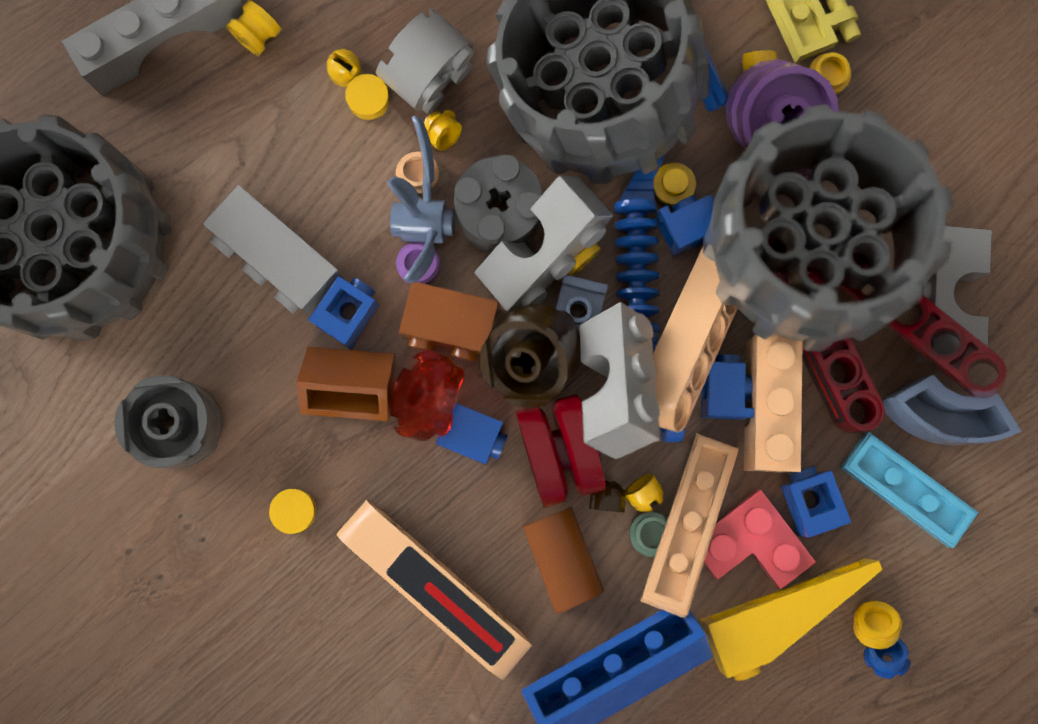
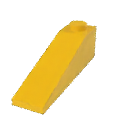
(768, 625)

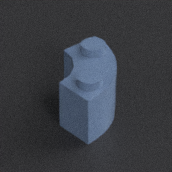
(947, 418)

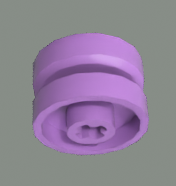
(773, 88)

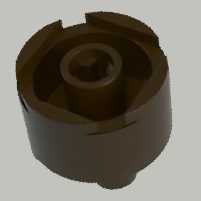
(531, 355)

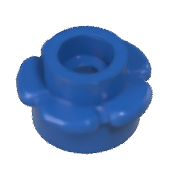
(888, 669)

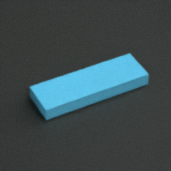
(909, 490)

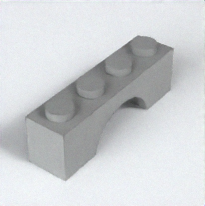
(115, 45)

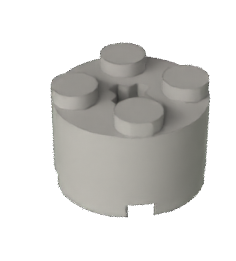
(426, 60)

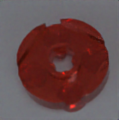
(426, 396)

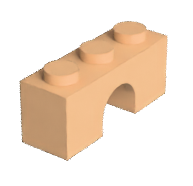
(774, 432)

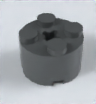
(503, 181)
(153, 402)

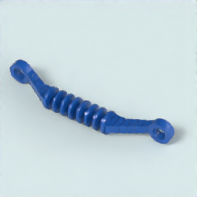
(635, 203)

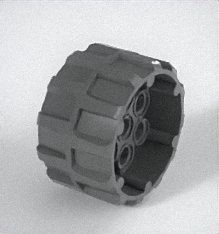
(595, 141)
(850, 153)
(119, 270)

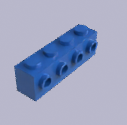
(619, 671)

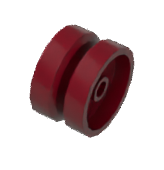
(560, 451)

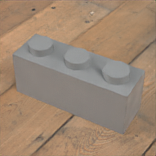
(271, 251)

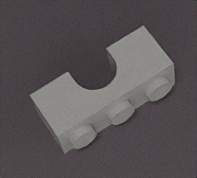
(570, 221)
(967, 262)
(626, 408)

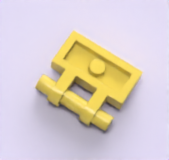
(809, 29)

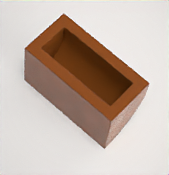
(346, 383)
(563, 559)

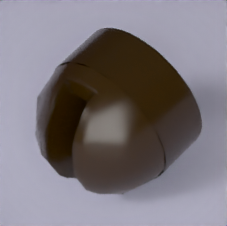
(610, 499)

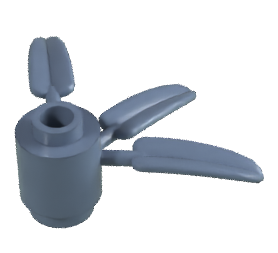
(420, 219)

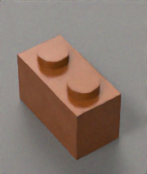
(447, 321)

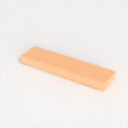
(690, 526)

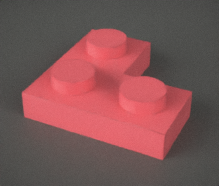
(761, 531)

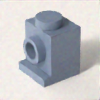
(582, 292)

